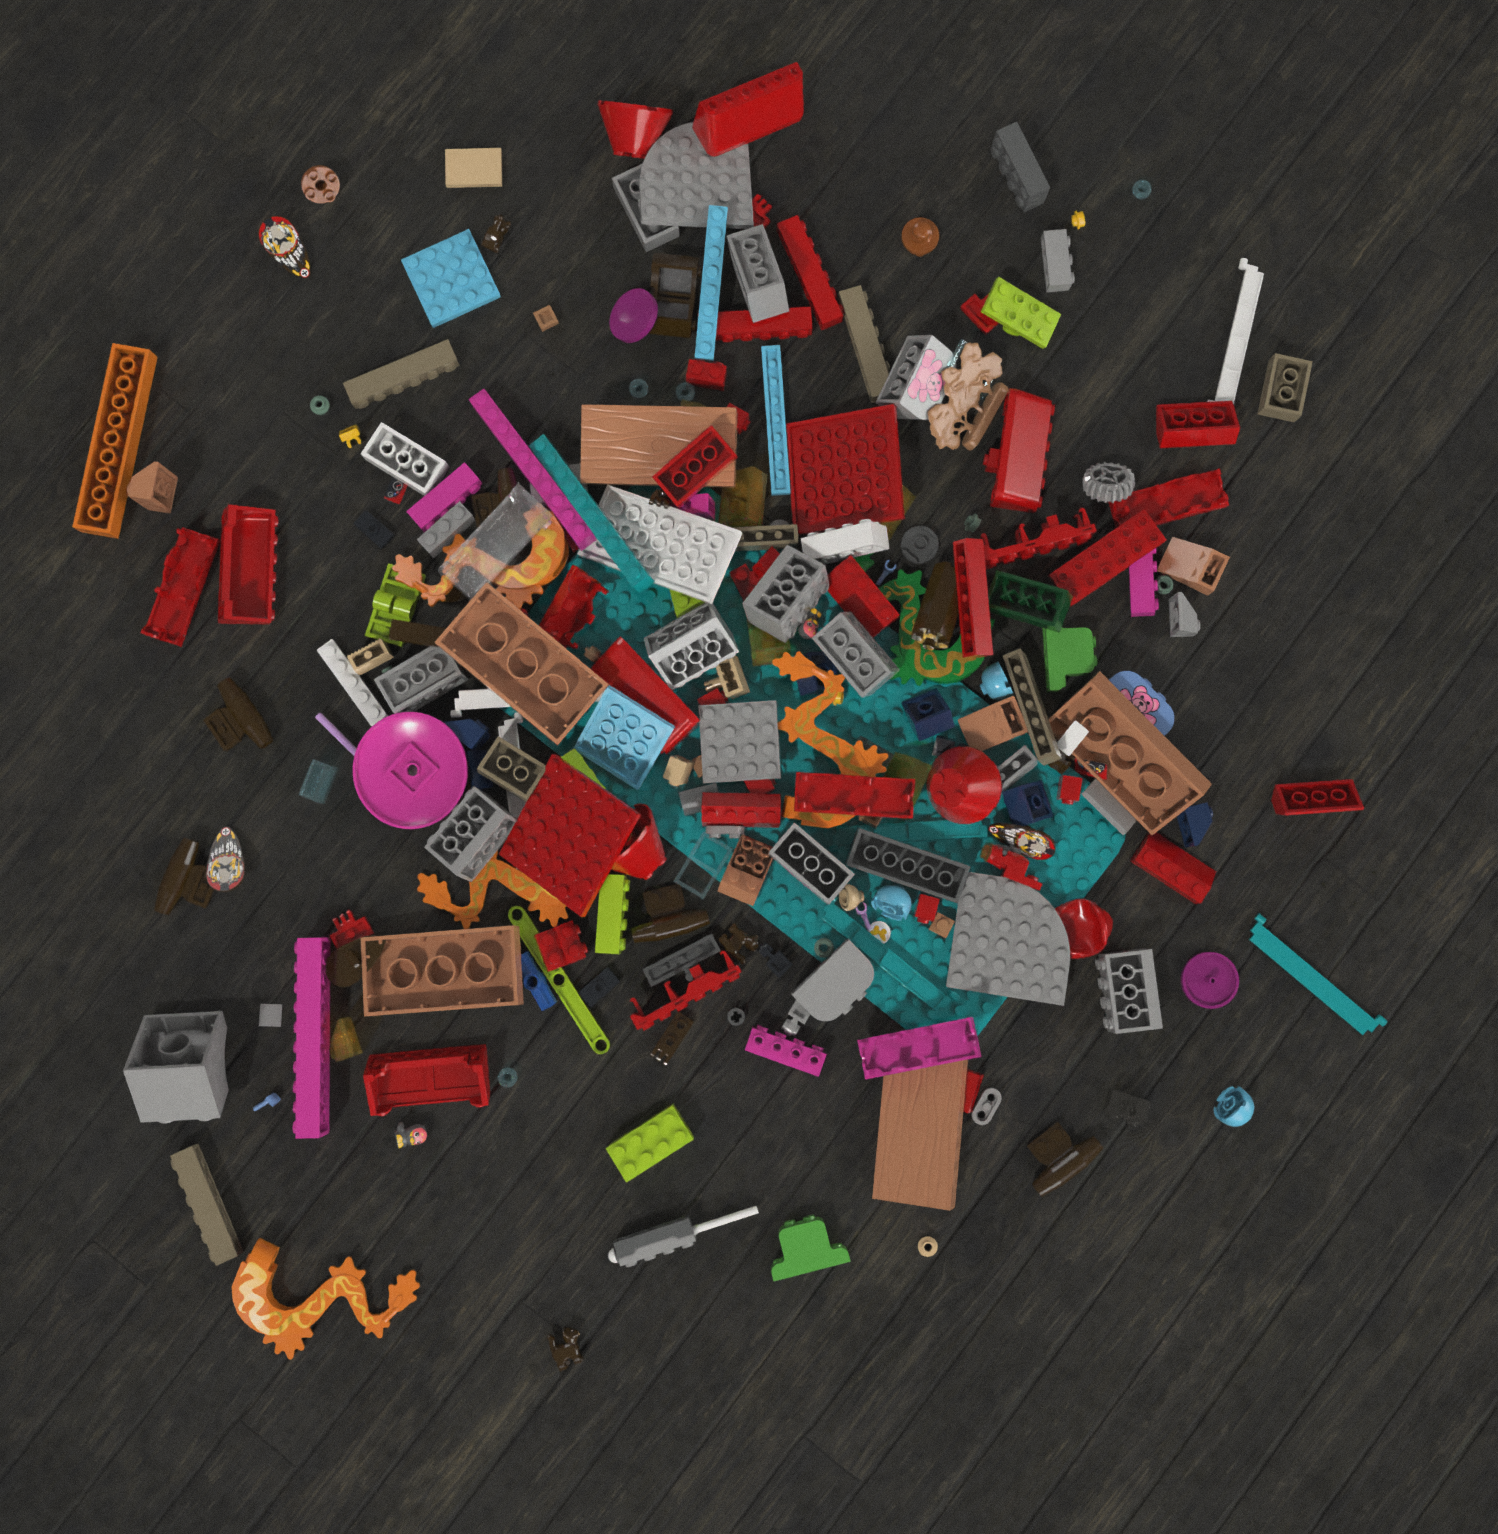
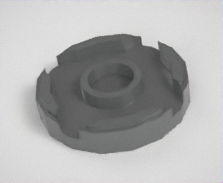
(919, 544)

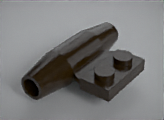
(487, 502)
(237, 719)
(183, 879)
(667, 915)
(1062, 1160)

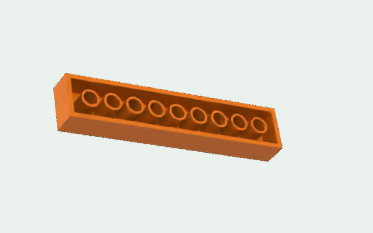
(115, 441)

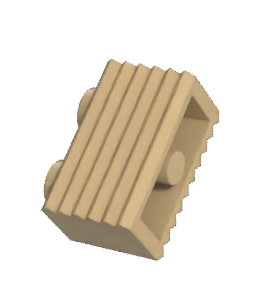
(370, 656)

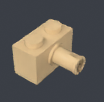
(730, 678)

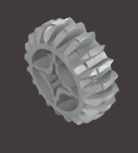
(1108, 482)

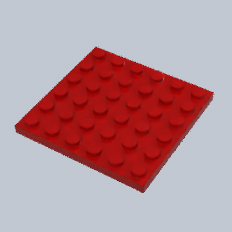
(845, 469)
(569, 835)

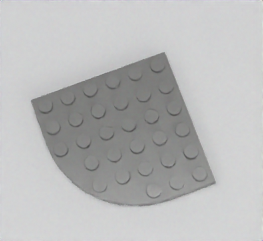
(683, 180)
(1008, 942)

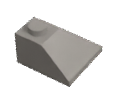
(1182, 617)

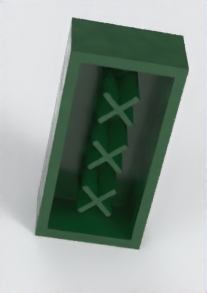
(1028, 601)

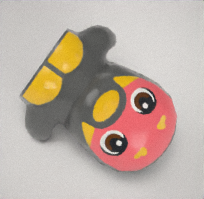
(809, 627)
(412, 1135)

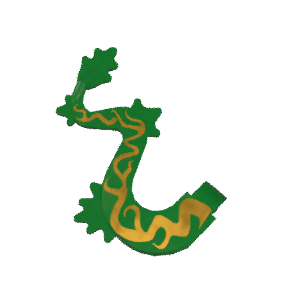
(911, 658)

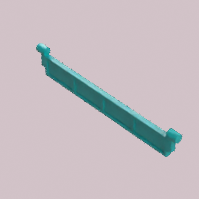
(913, 832)
(886, 958)
(1312, 979)

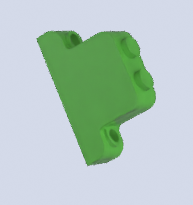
(1067, 655)
(806, 1249)

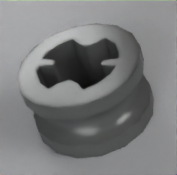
(741, 1019)

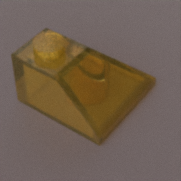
(344, 1040)

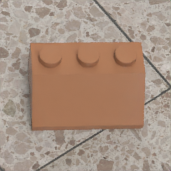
(153, 488)

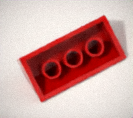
(1196, 424)
(859, 595)
(1316, 797)
(741, 809)
(1174, 867)

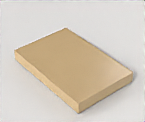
(473, 167)

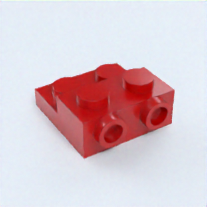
(561, 946)

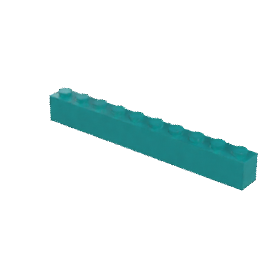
(592, 514)

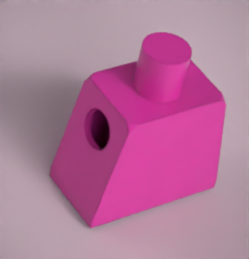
(699, 505)

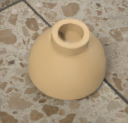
(850, 897)

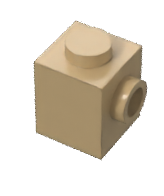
(678, 770)

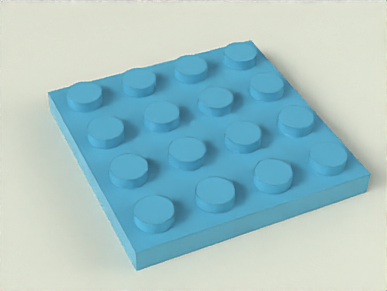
(450, 278)
(623, 737)

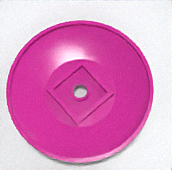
(384, 763)

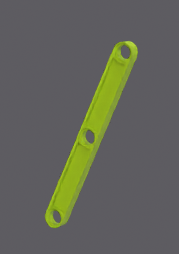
(566, 991)

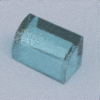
(318, 781)

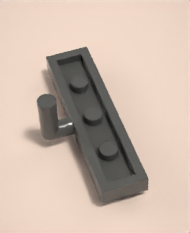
(682, 961)

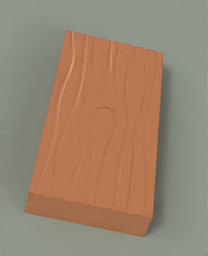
(636, 441)
(521, 663)
(1142, 764)
(444, 971)
(921, 1136)

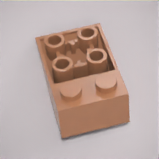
(1193, 565)
(993, 724)
(746, 870)

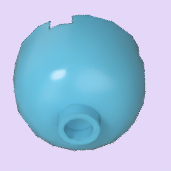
(995, 683)
(892, 901)
(1234, 1107)

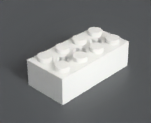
(404, 449)
(849, 540)

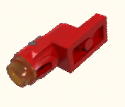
(1012, 862)

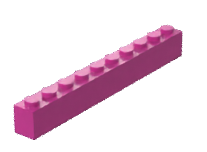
(532, 469)

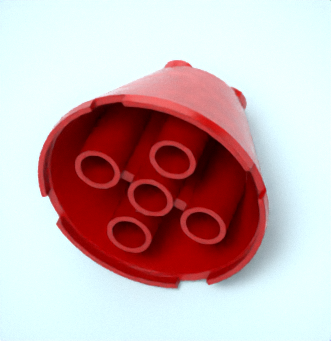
(633, 126)
(964, 785)
(643, 848)

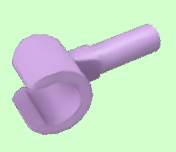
(864, 916)

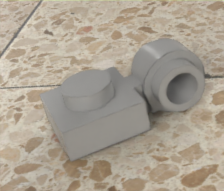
(798, 1013)

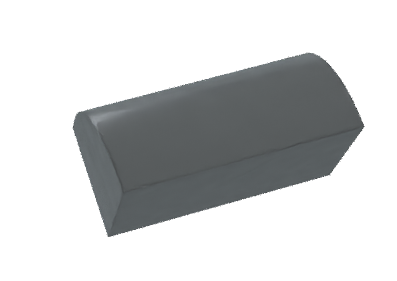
(692, 799)

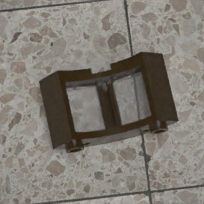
(675, 287)

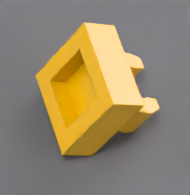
(350, 433)

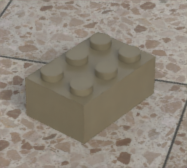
(1285, 387)
(511, 769)

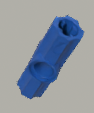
(541, 991)

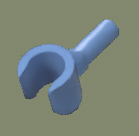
(886, 571)
(272, 1099)

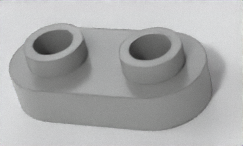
(732, 831)
(987, 1106)

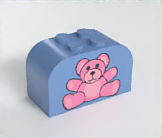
(1145, 699)

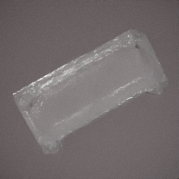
(496, 542)

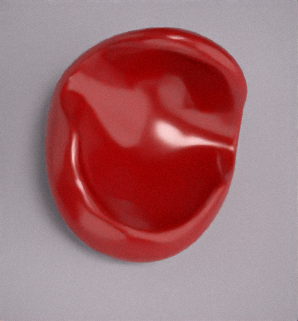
(1085, 926)

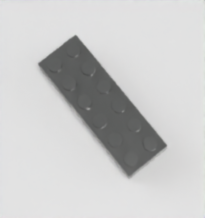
(907, 865)

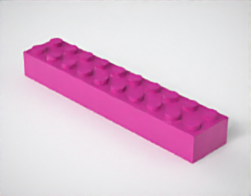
(312, 1038)

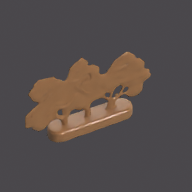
(964, 390)

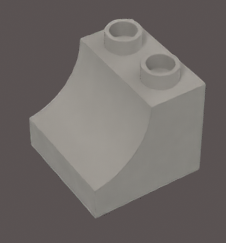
(178, 1067)

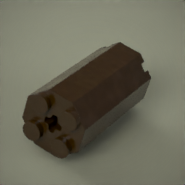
(938, 609)

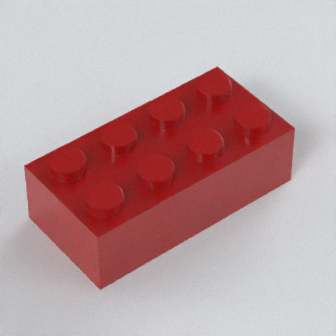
(695, 466)

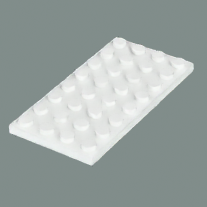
(672, 545)

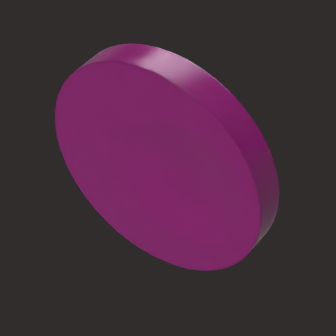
(633, 315)
(1209, 980)

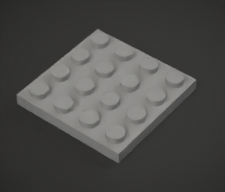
(739, 741)

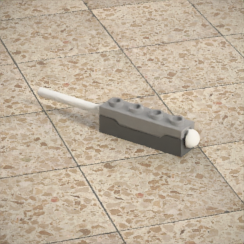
(666, 1237)

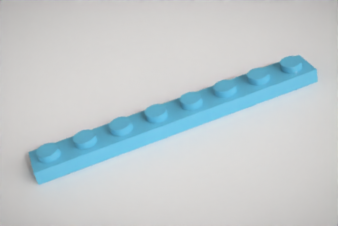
(711, 282)
(775, 420)

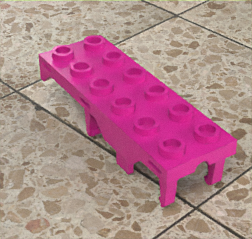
(919, 1048)

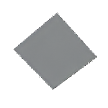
(270, 1015)

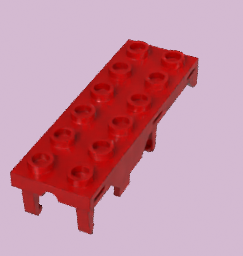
(1174, 499)
(1052, 537)
(1108, 556)
(181, 586)
(571, 606)
(854, 795)
(696, 990)

